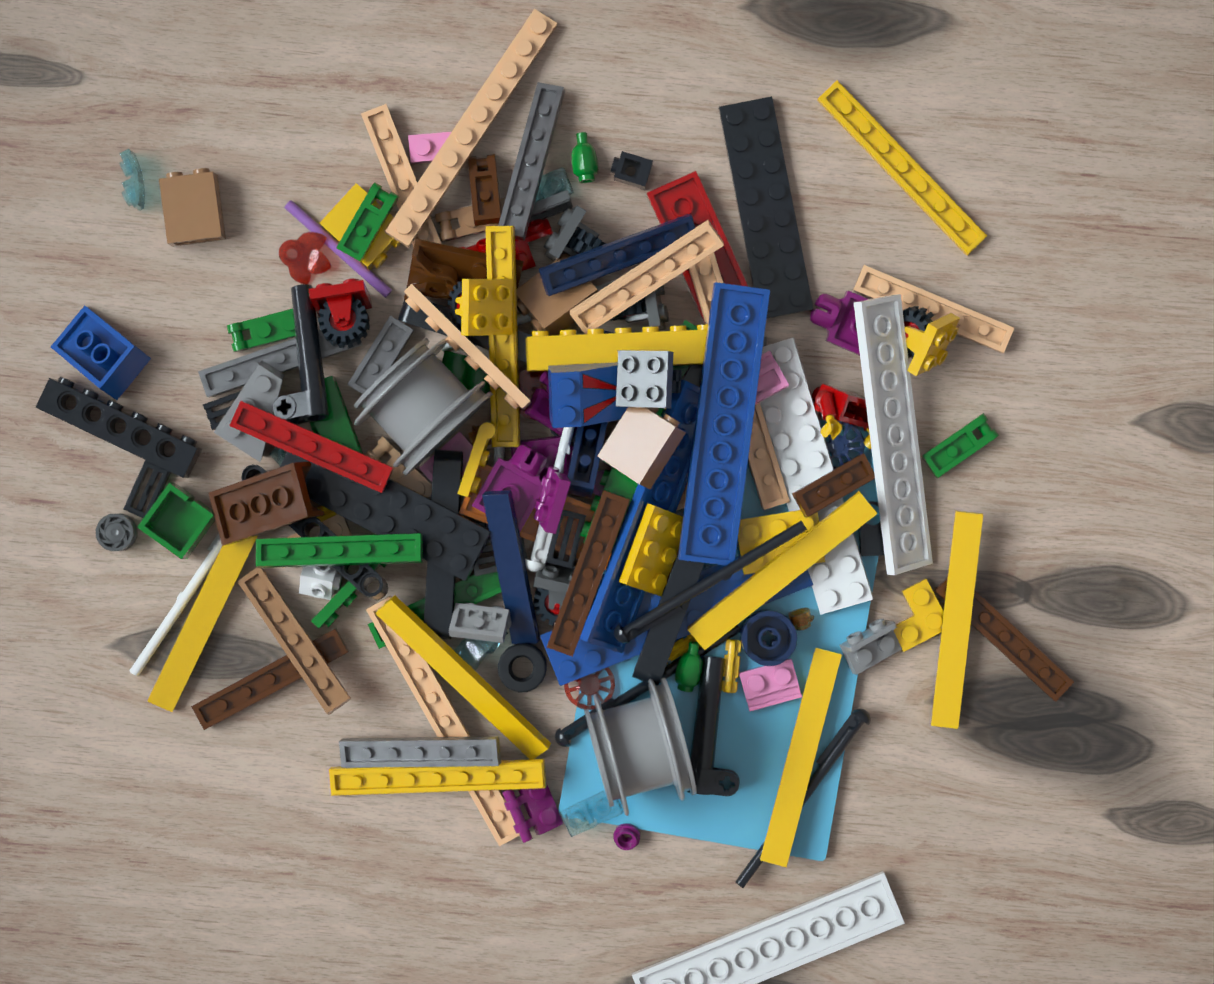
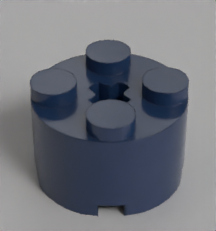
(779, 648)

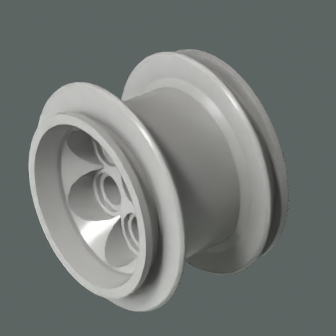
(420, 403)
(641, 746)

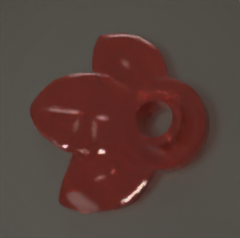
(308, 257)

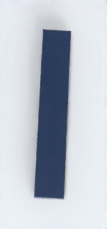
(613, 256)
(511, 566)

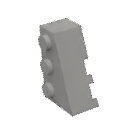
(260, 391)

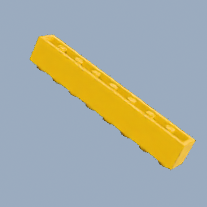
(603, 348)

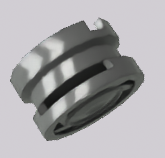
(116, 532)

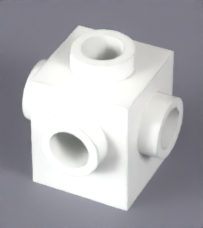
(319, 581)

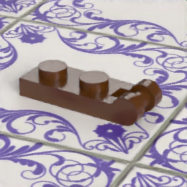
(484, 190)

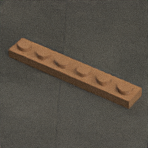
(294, 640)

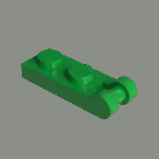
(367, 222)
(263, 330)
(959, 446)

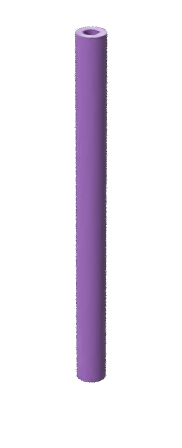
(332, 243)

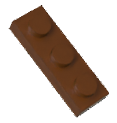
(834, 485)

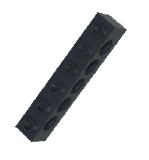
(54, 403)

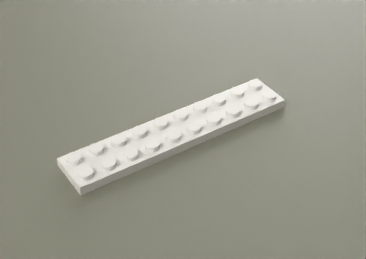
(893, 433)
(802, 459)
(785, 938)

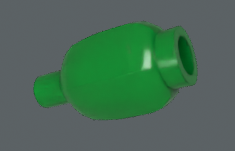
(584, 159)
(689, 668)

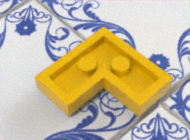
(926, 616)

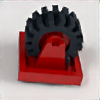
(342, 311)

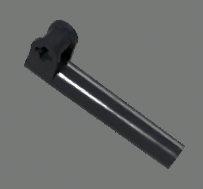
(311, 402)
(705, 732)

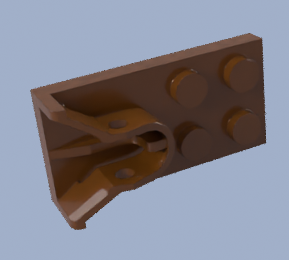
(440, 266)
(263, 503)

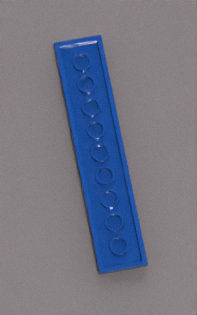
(723, 424)
(619, 602)
(592, 658)

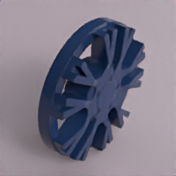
(841, 445)

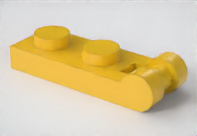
(478, 458)

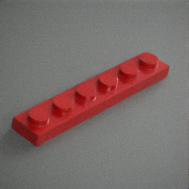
(311, 446)

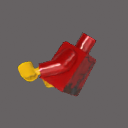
(842, 406)

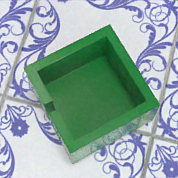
(177, 521)

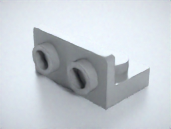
(480, 622)
(870, 646)

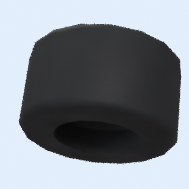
(515, 683)

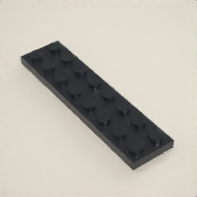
(765, 205)
(447, 537)

